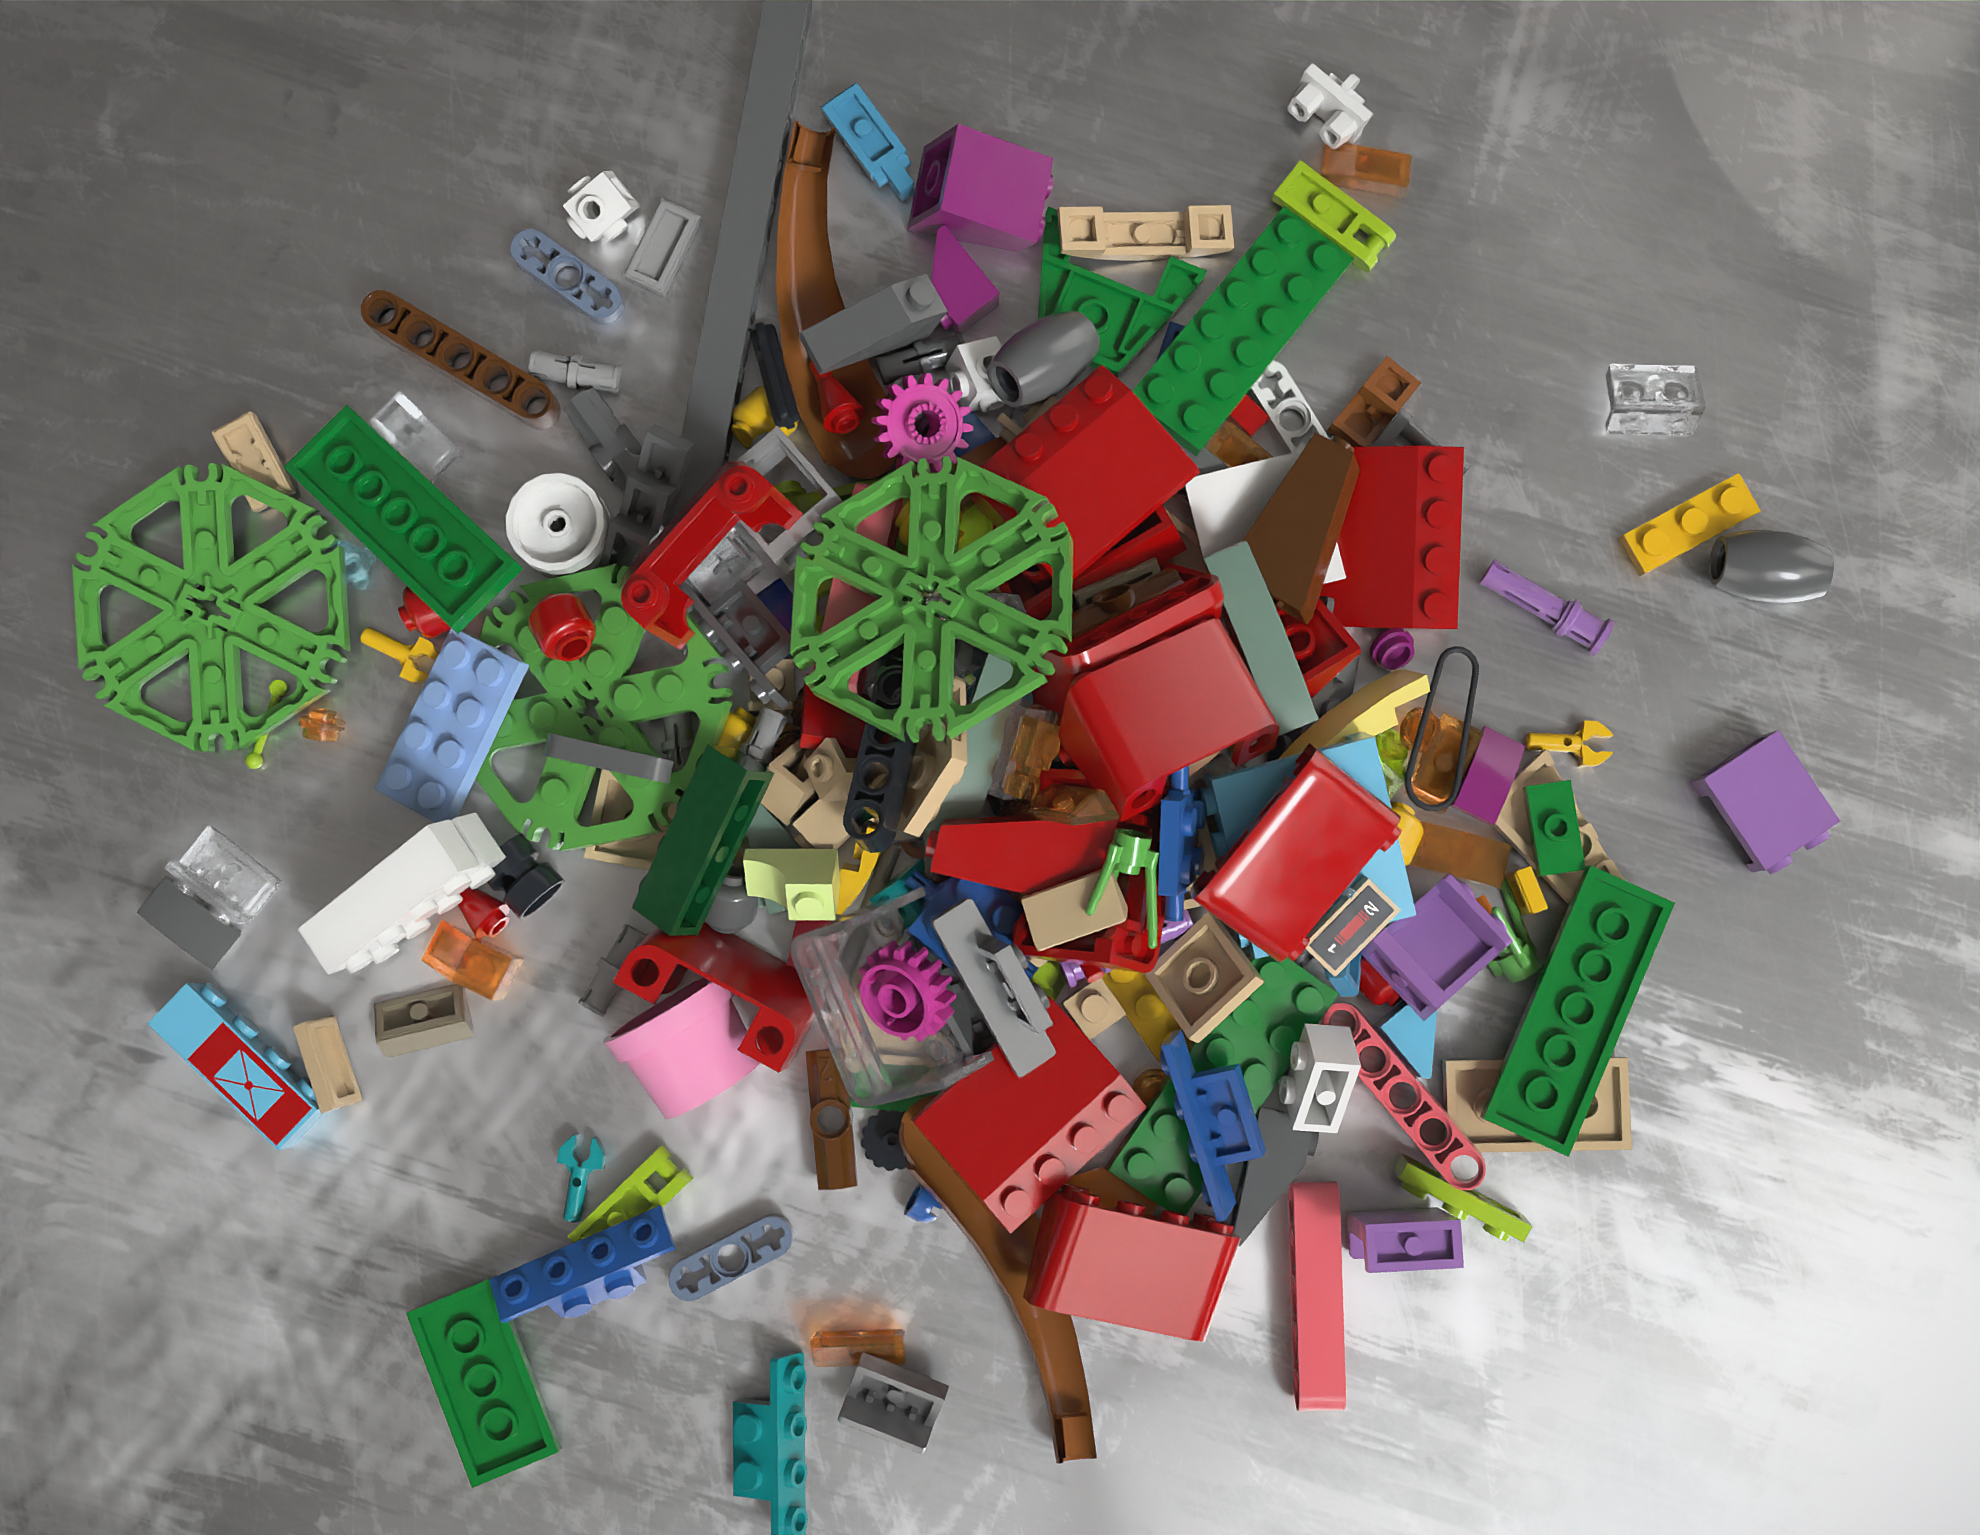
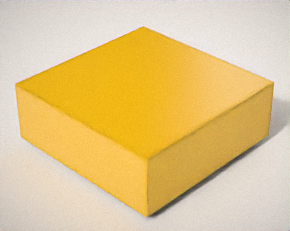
(1526, 890)

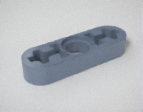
(549, 249)
(696, 1262)

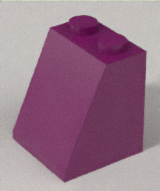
(981, 190)

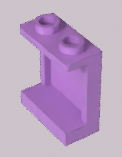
(1768, 802)
(1439, 947)
(1405, 1239)

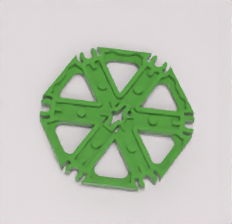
(960, 580)
(175, 633)
(629, 698)

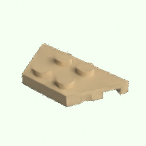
(933, 772)

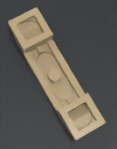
(1145, 235)

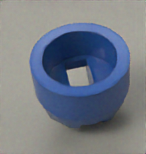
(920, 1205)

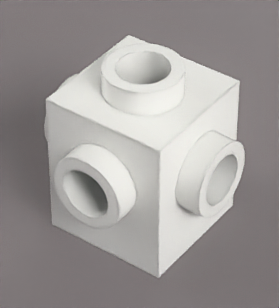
(614, 204)
(968, 373)

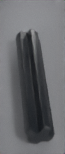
(775, 375)

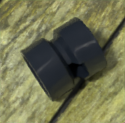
(524, 878)

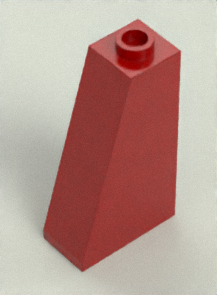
(1018, 851)

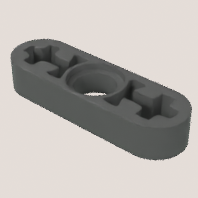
(608, 758)

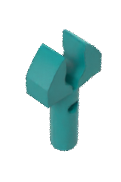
(579, 1174)

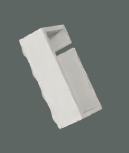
(402, 894)

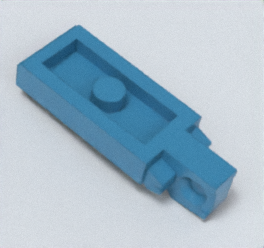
(870, 140)

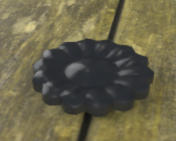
(882, 1140)

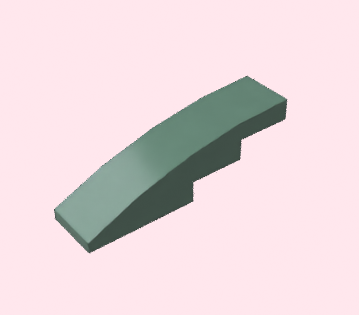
(1261, 636)
(983, 748)

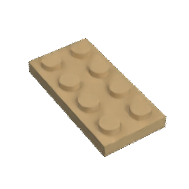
(1470, 1082)

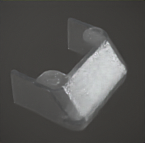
(870, 1061)

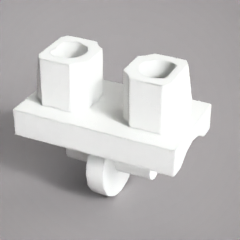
(1333, 103)

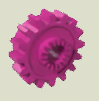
(944, 417)
(905, 991)

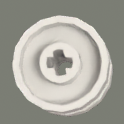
(554, 504)

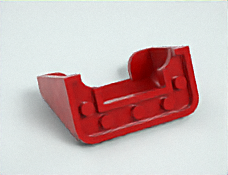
(653, 581)
(1297, 856)
(1121, 945)

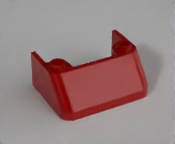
(1132, 631)

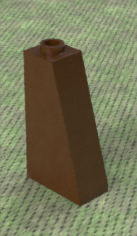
(1302, 524)

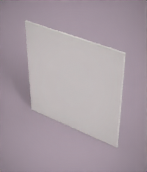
(1231, 500)

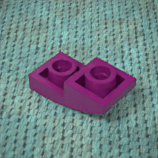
(1489, 777)

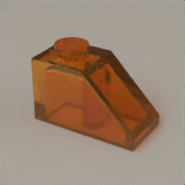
(472, 961)

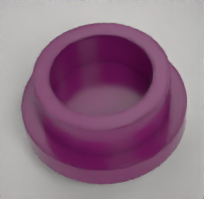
(1393, 649)

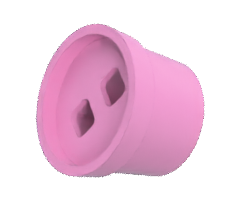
(685, 1047)

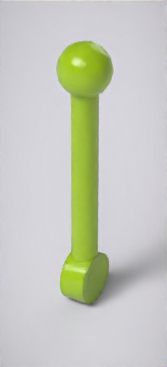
(278, 690)

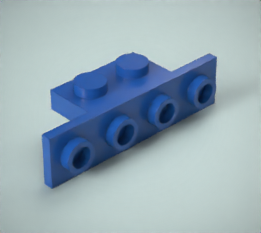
(1217, 1120)
(586, 1270)

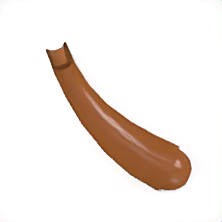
(809, 295)
(1008, 1259)

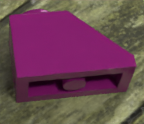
(960, 284)

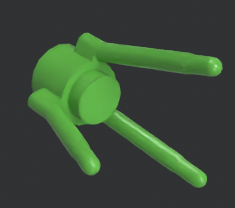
(1126, 855)
(1519, 957)

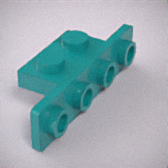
(772, 1446)

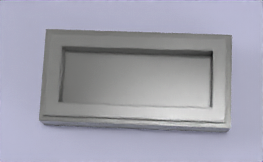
(663, 247)

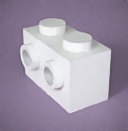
(1320, 1078)

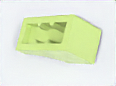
(797, 879)

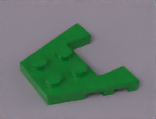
(1120, 314)

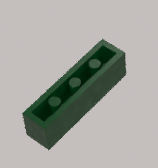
(702, 840)

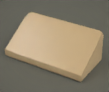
(1060, 915)

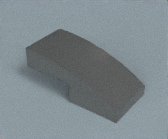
(188, 923)

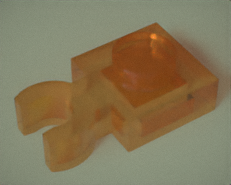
(1033, 751)

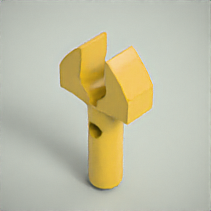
(402, 652)
(1573, 742)

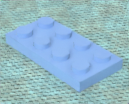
(451, 727)

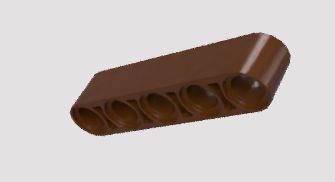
(446, 345)

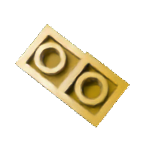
(855, 877)

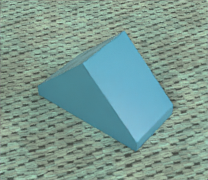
(1410, 1037)

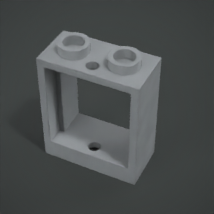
(763, 455)

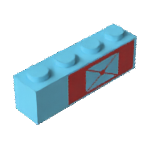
(238, 1063)

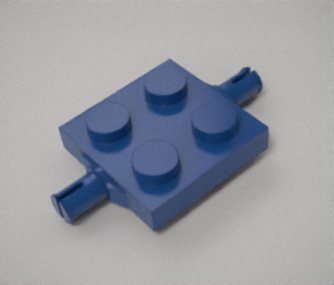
(1179, 855)
(994, 904)

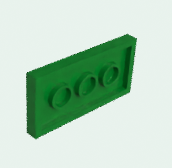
(483, 1383)

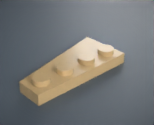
(1515, 829)

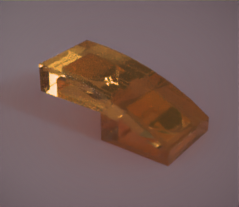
(1462, 855)

